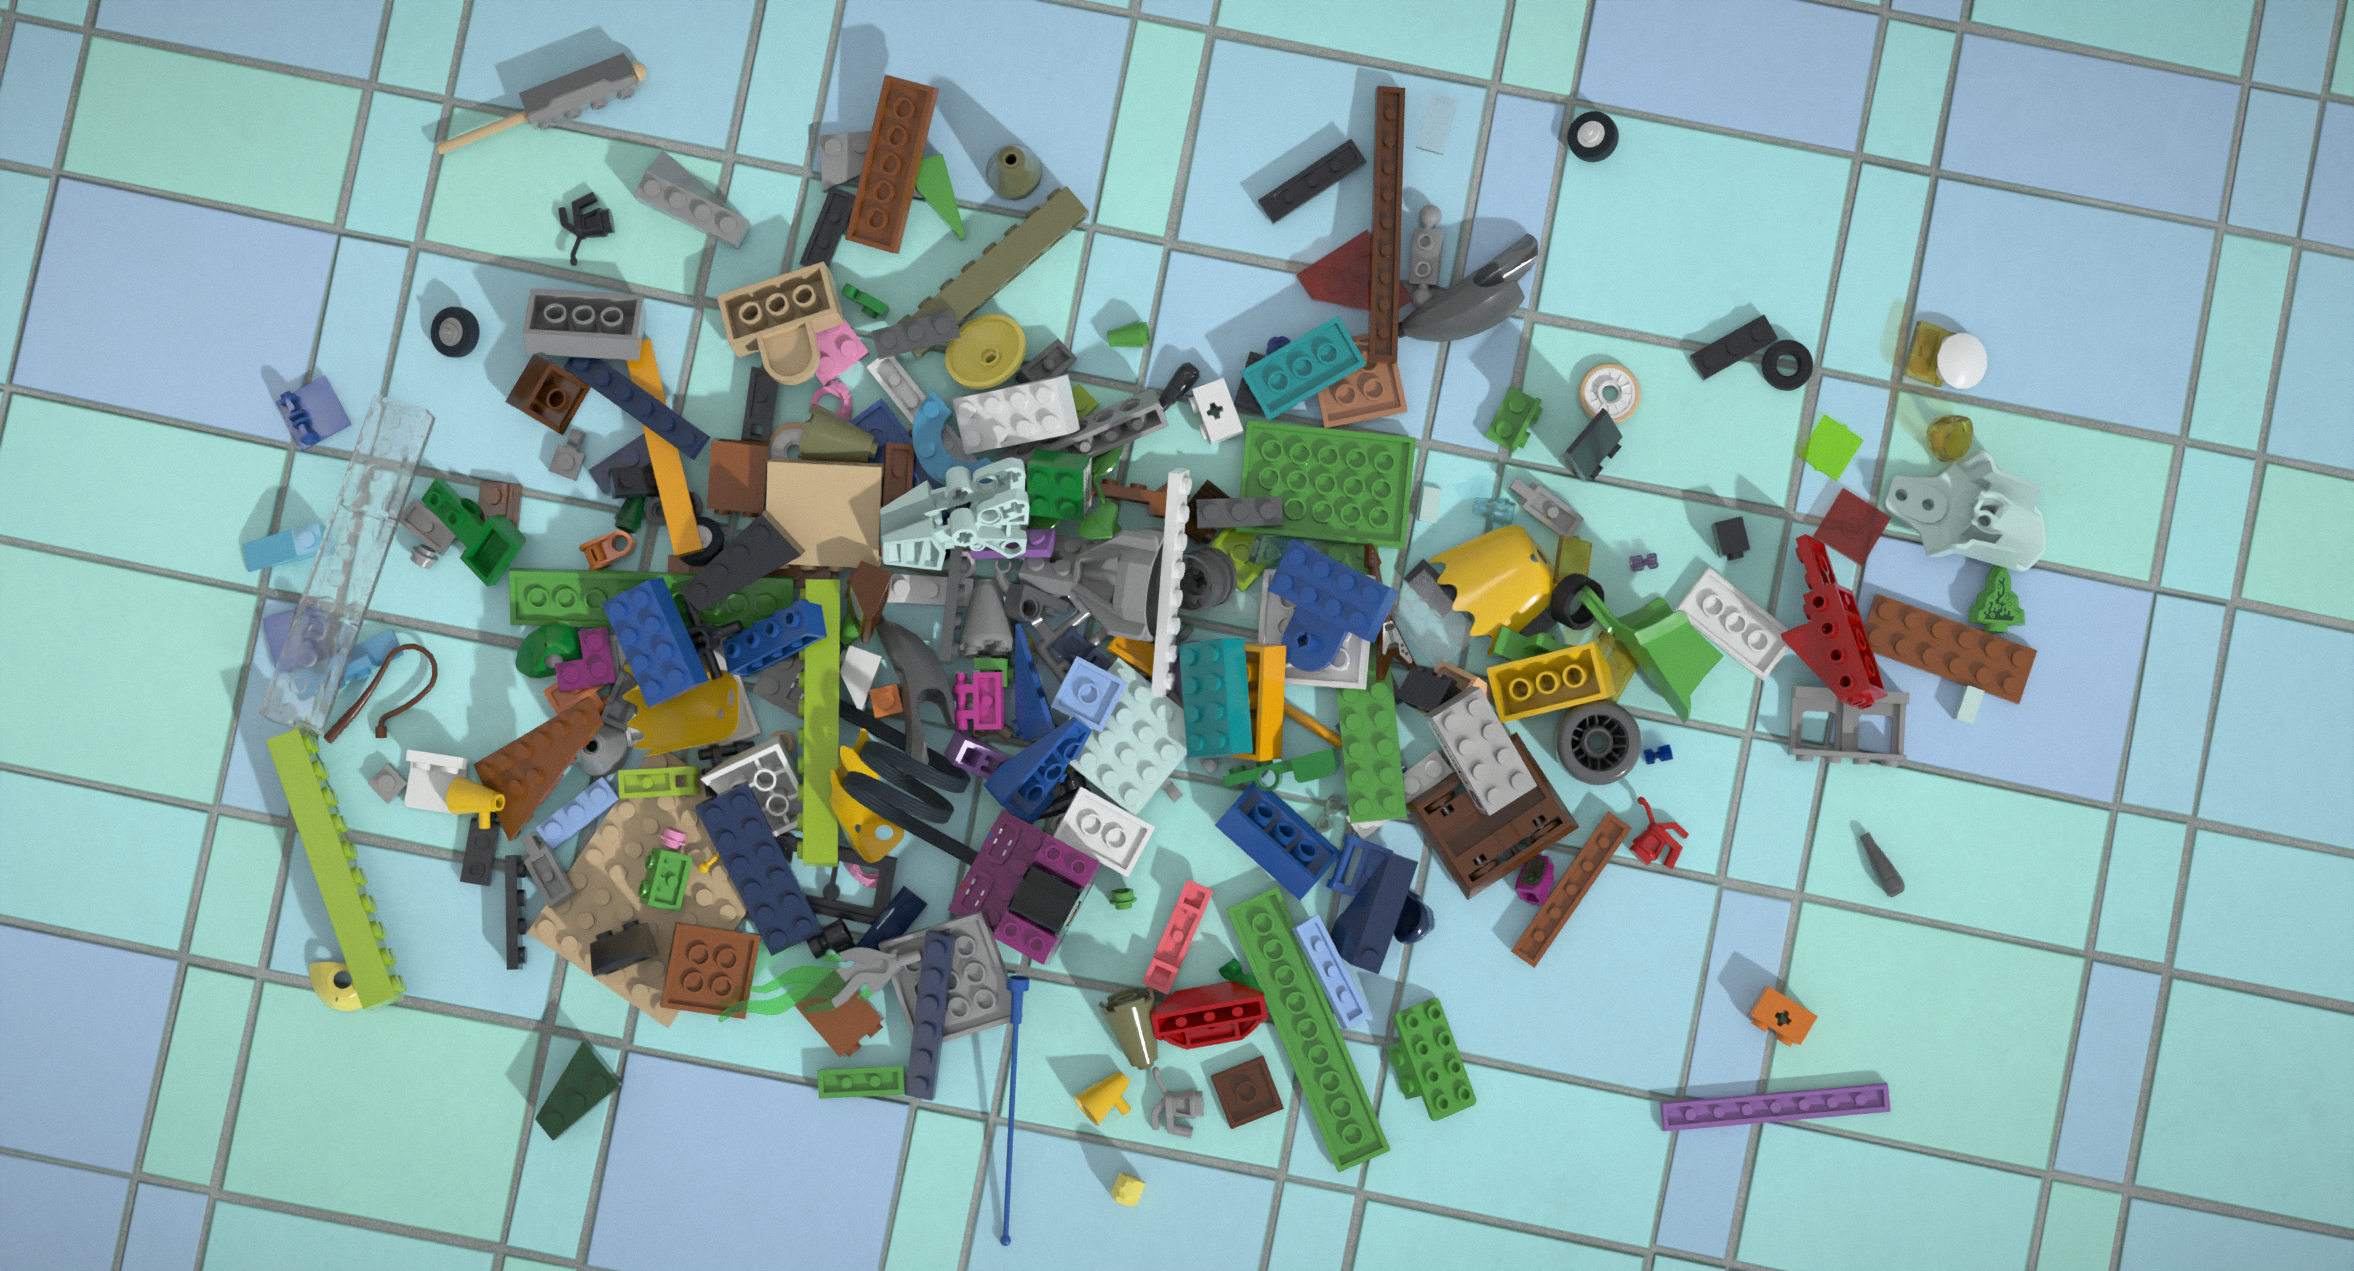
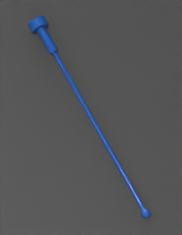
(1017, 985)

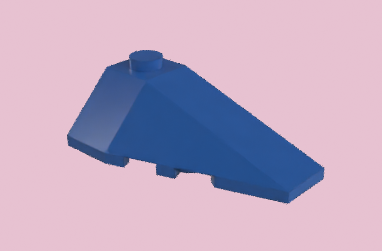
(1031, 705)

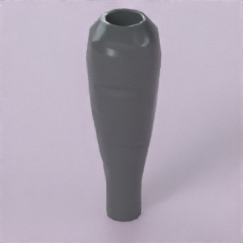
(1887, 875)

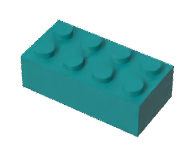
(1215, 698)

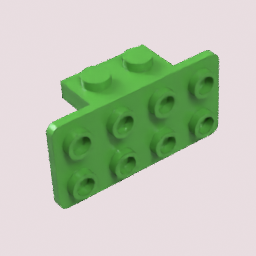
(1429, 1060)

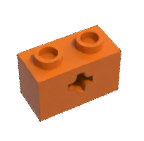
(1798, 1018)

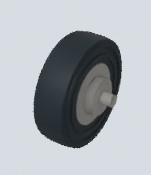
(455, 332)

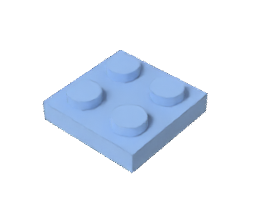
(1089, 694)

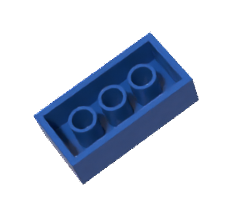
(655, 642)

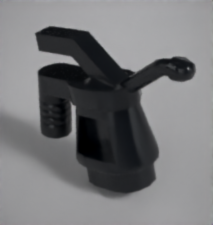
(590, 225)

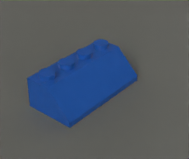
(1278, 839)

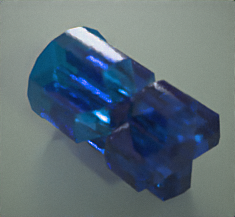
(1663, 753)

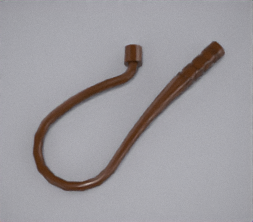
(353, 711)

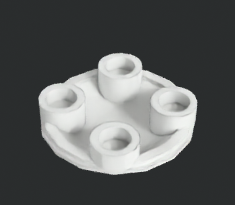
(1961, 361)

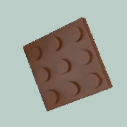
(709, 969)

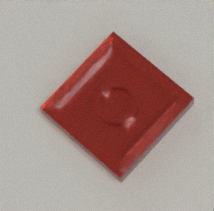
(1851, 527)

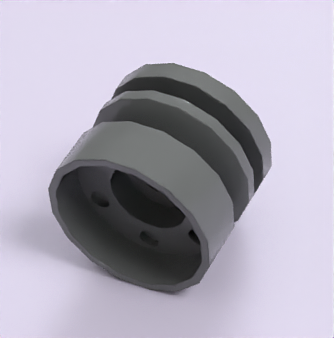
(1207, 579)

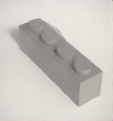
(682, 197)

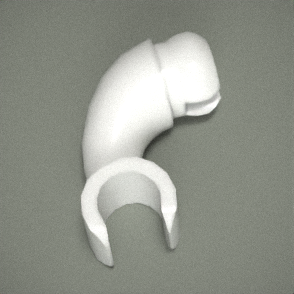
(1001, 577)

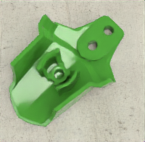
(1663, 646)

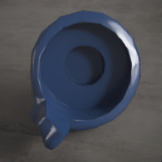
(1414, 920)

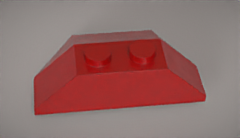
(1209, 1015)

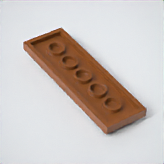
(892, 164)
(1948, 649)

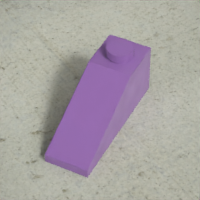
(974, 754)

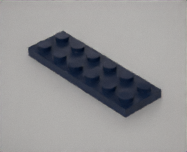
(759, 868)

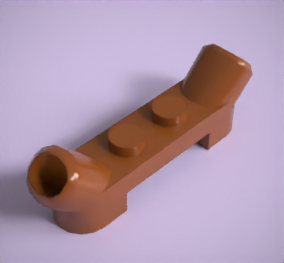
(1135, 493)

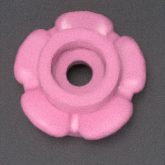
(673, 837)

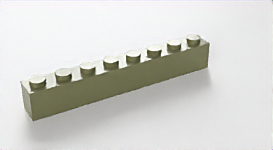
(1005, 260)

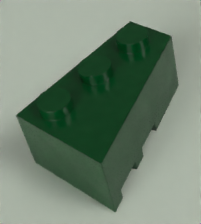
(578, 1091)

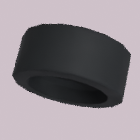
(1562, 598)

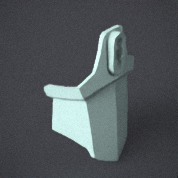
(1973, 513)

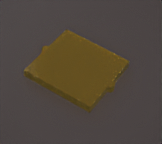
(1571, 557)

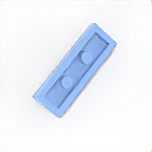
(578, 813)

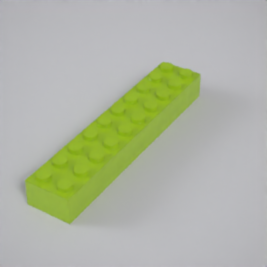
(336, 869)

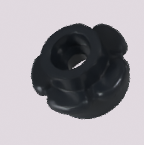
(1073, 781)

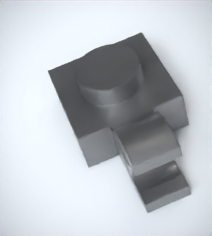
(568, 459)

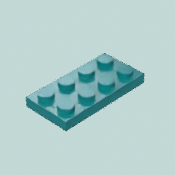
(1303, 368)

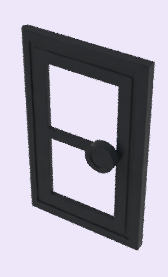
(828, 905)

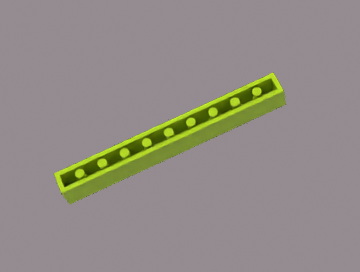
(820, 730)

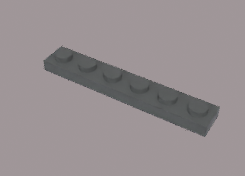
(955, 593)

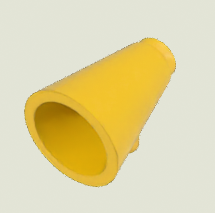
(470, 797)
(1102, 1096)

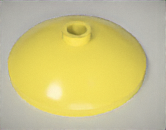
(982, 341)

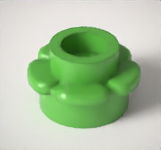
(1122, 898)

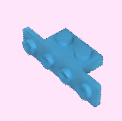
(370, 655)

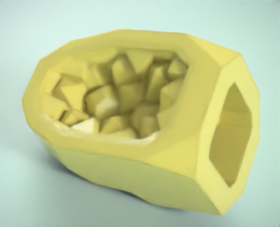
(1127, 1189)

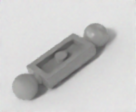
(1426, 255)

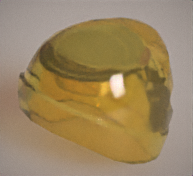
(1949, 437)

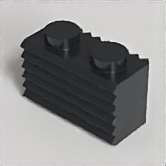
(1425, 690)

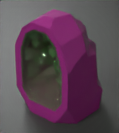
(1535, 880)

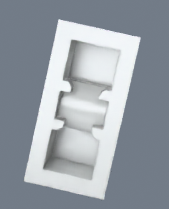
(1216, 395)

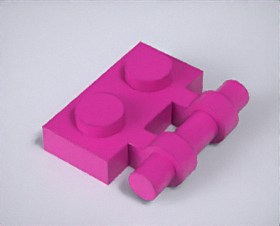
(987, 701)

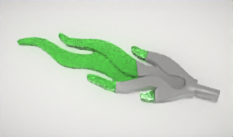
(837, 985)

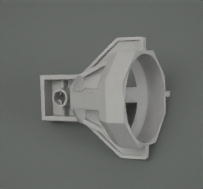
(1110, 578)

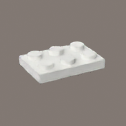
(1103, 831)

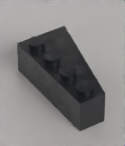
(748, 557)

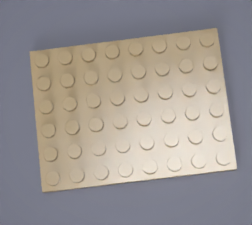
(608, 886)

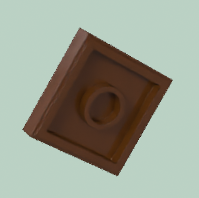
(1247, 1092)

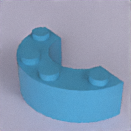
(928, 441)

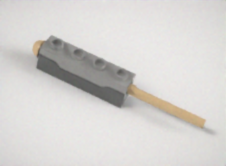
(565, 98)

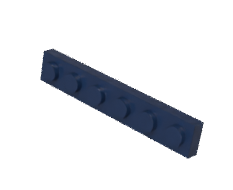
(639, 404)
(930, 1014)

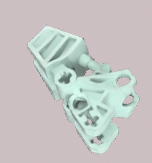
(913, 522)

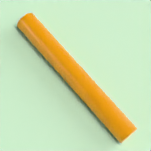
(1312, 725)

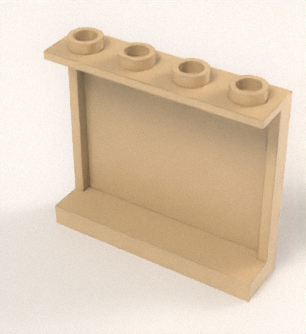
(828, 510)

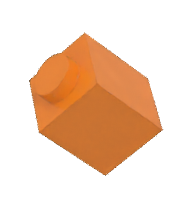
(886, 701)

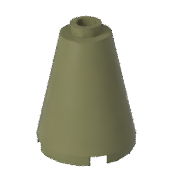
(1013, 172)
(835, 439)
(1132, 1025)

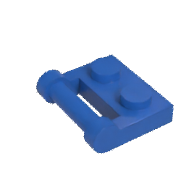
(1370, 861)

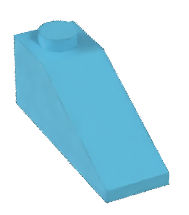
(284, 547)

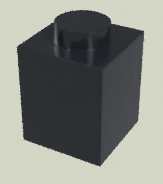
(1730, 538)

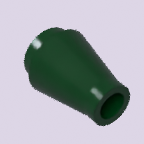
(630, 515)

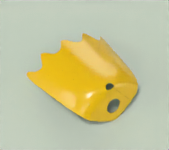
(1498, 580)
(687, 719)
(851, 812)

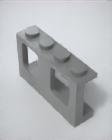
(1846, 726)

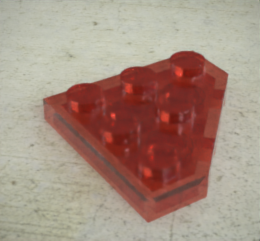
(1345, 276)

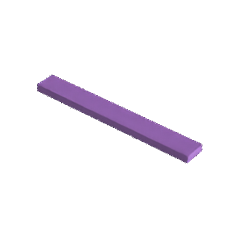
(1775, 1107)

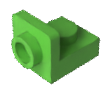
(995, 665)

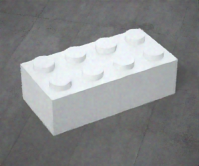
(1016, 414)

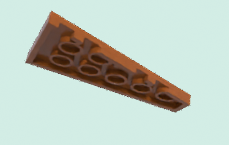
(535, 763)

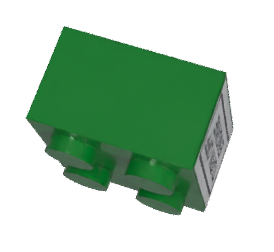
(1059, 484)

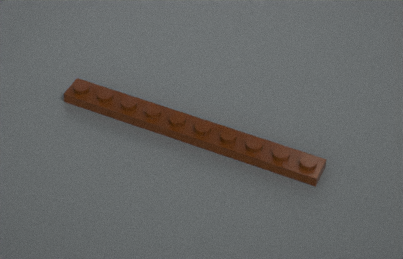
(1386, 225)

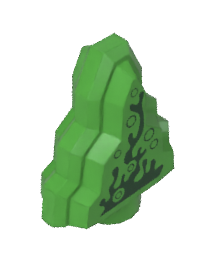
(1997, 604)

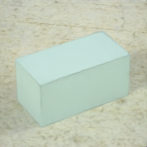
(1968, 705)

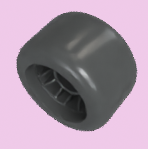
(1619, 742)

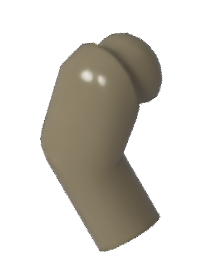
(1004, 733)

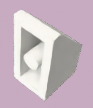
(859, 673)

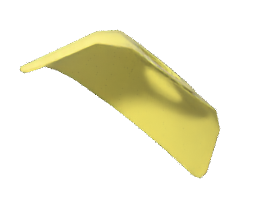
(322, 978)

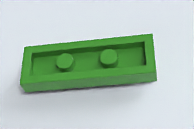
(861, 1082)

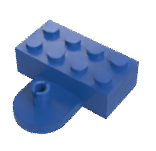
(1329, 605)

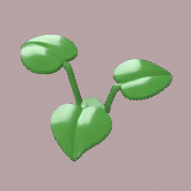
(1102, 521)

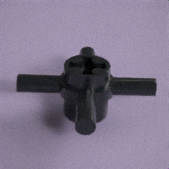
(712, 637)

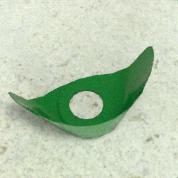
(559, 640)

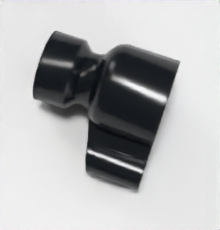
(834, 937)

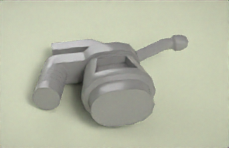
(1180, 1104)

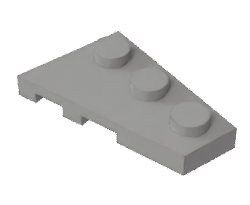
(842, 157)

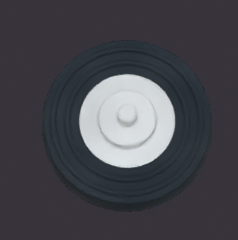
(1593, 136)
(712, 542)

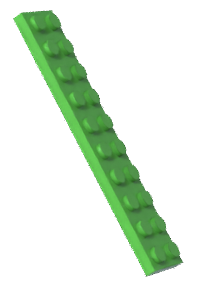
(577, 596)
(1369, 729)
(1308, 1030)

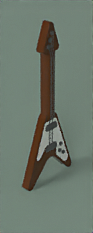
(1389, 639)

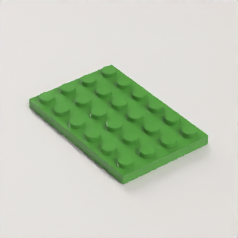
(1330, 482)

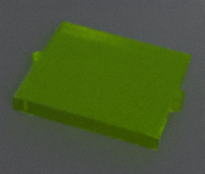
(1830, 447)

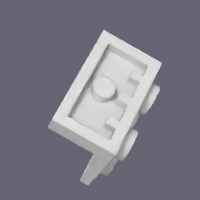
(430, 779)

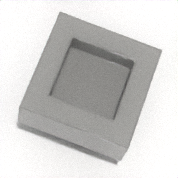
(388, 783)

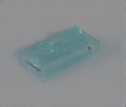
(1269, 549)

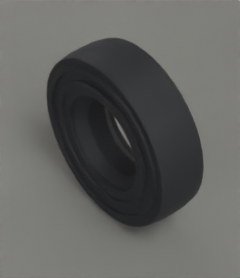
(1792, 348)

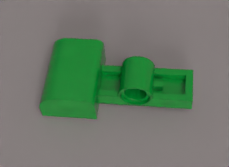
(489, 543)
(1305, 769)

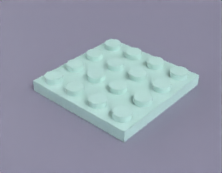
(1137, 745)

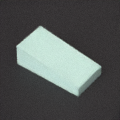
(1430, 505)

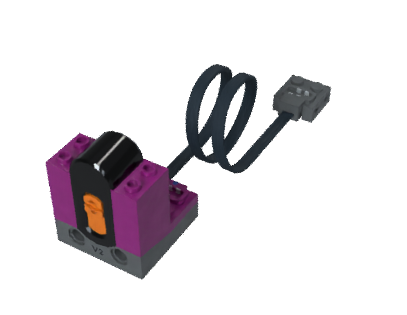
(1019, 876)

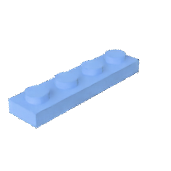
(1330, 971)

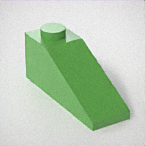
(936, 189)

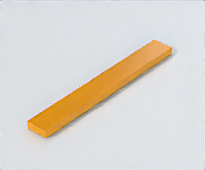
(667, 463)

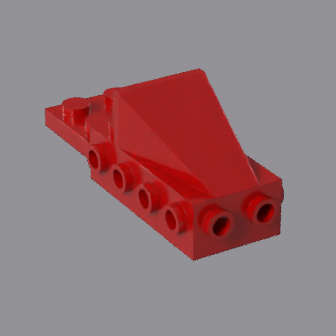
(1836, 638)

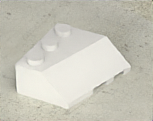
(771, 778)

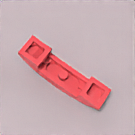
(1177, 936)

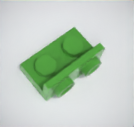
(1513, 419)
(665, 879)

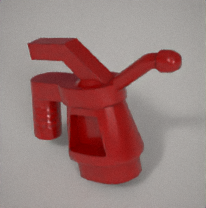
(1651, 841)

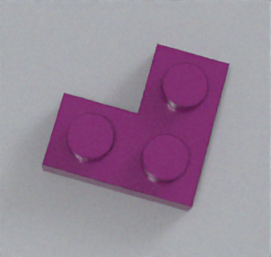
(594, 669)

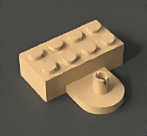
(782, 320)

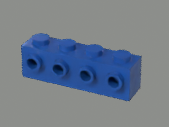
(774, 638)

